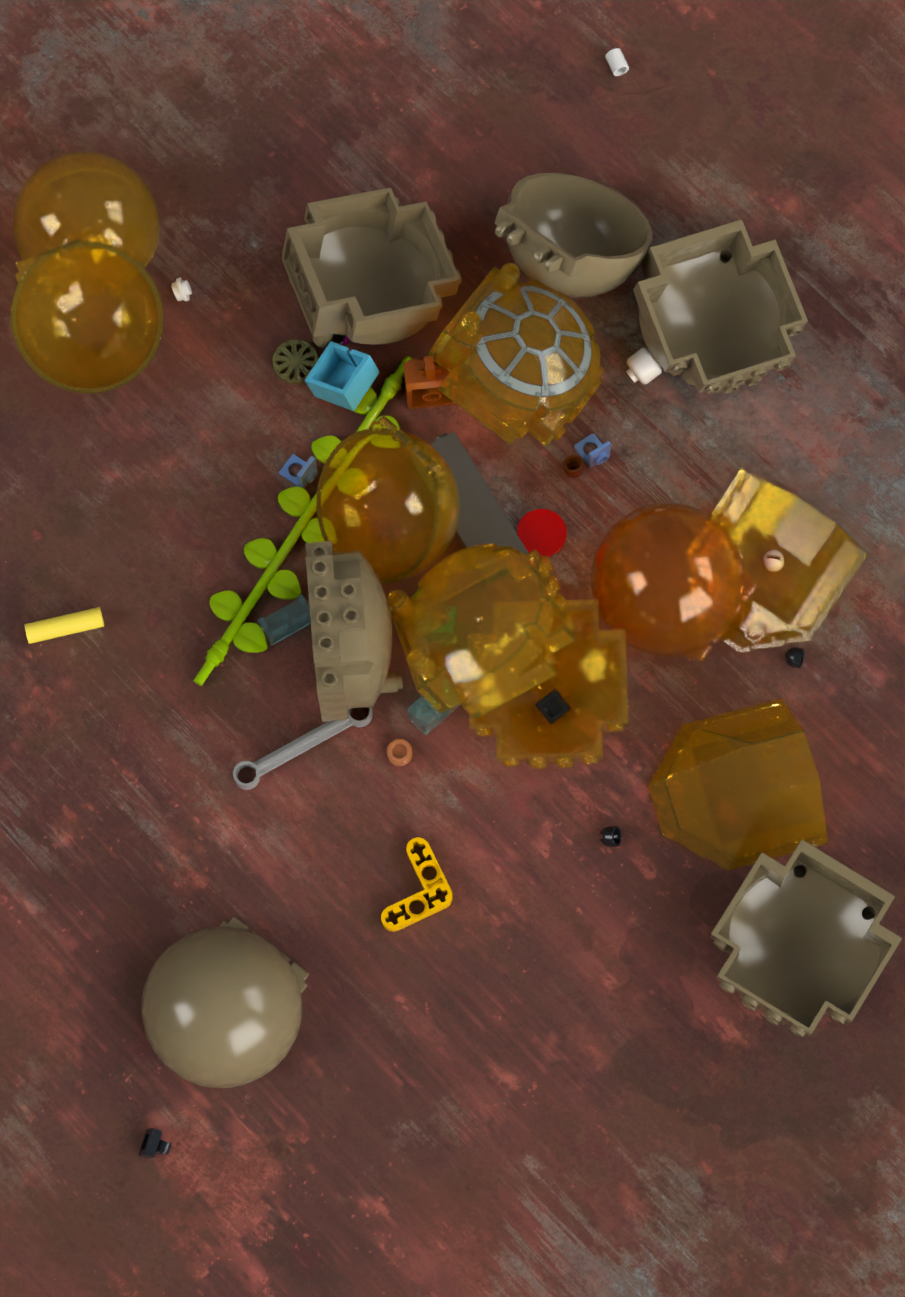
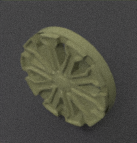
(294, 361)

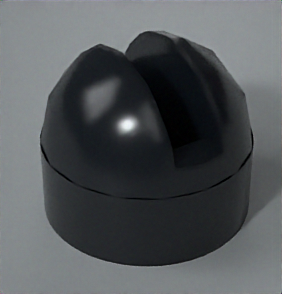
(794, 657)
(611, 836)

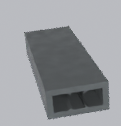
(480, 514)

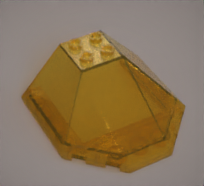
(816, 567)
(740, 787)

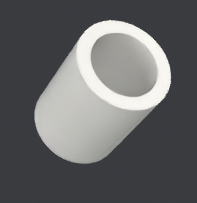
(617, 62)

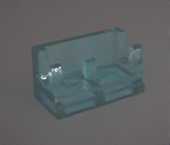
(286, 621)

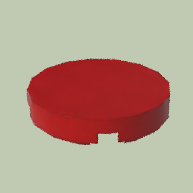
(542, 531)

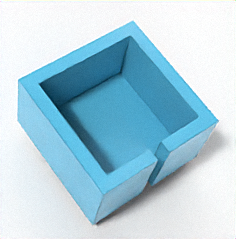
(338, 377)

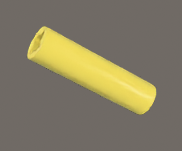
(64, 625)

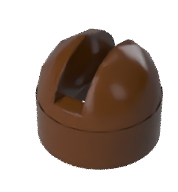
(573, 466)

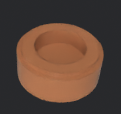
(399, 752)

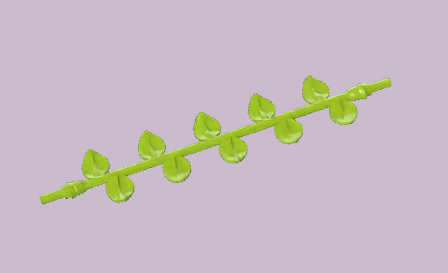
(264, 555)

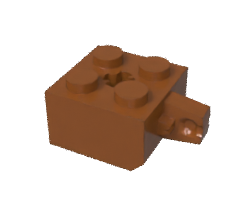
(422, 383)

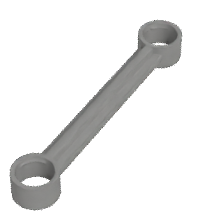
(297, 747)

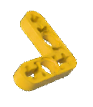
(430, 888)

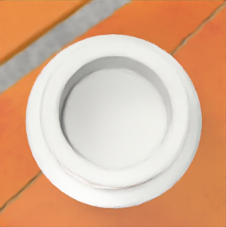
(181, 289)

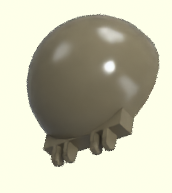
(573, 233)

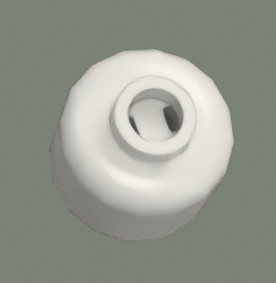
(643, 366)

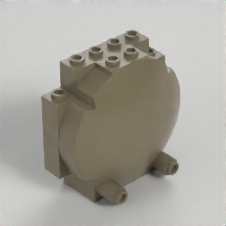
(368, 268)
(718, 308)
(348, 631)
(804, 940)

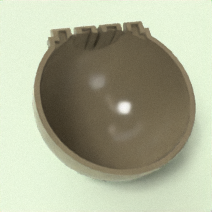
(222, 1006)

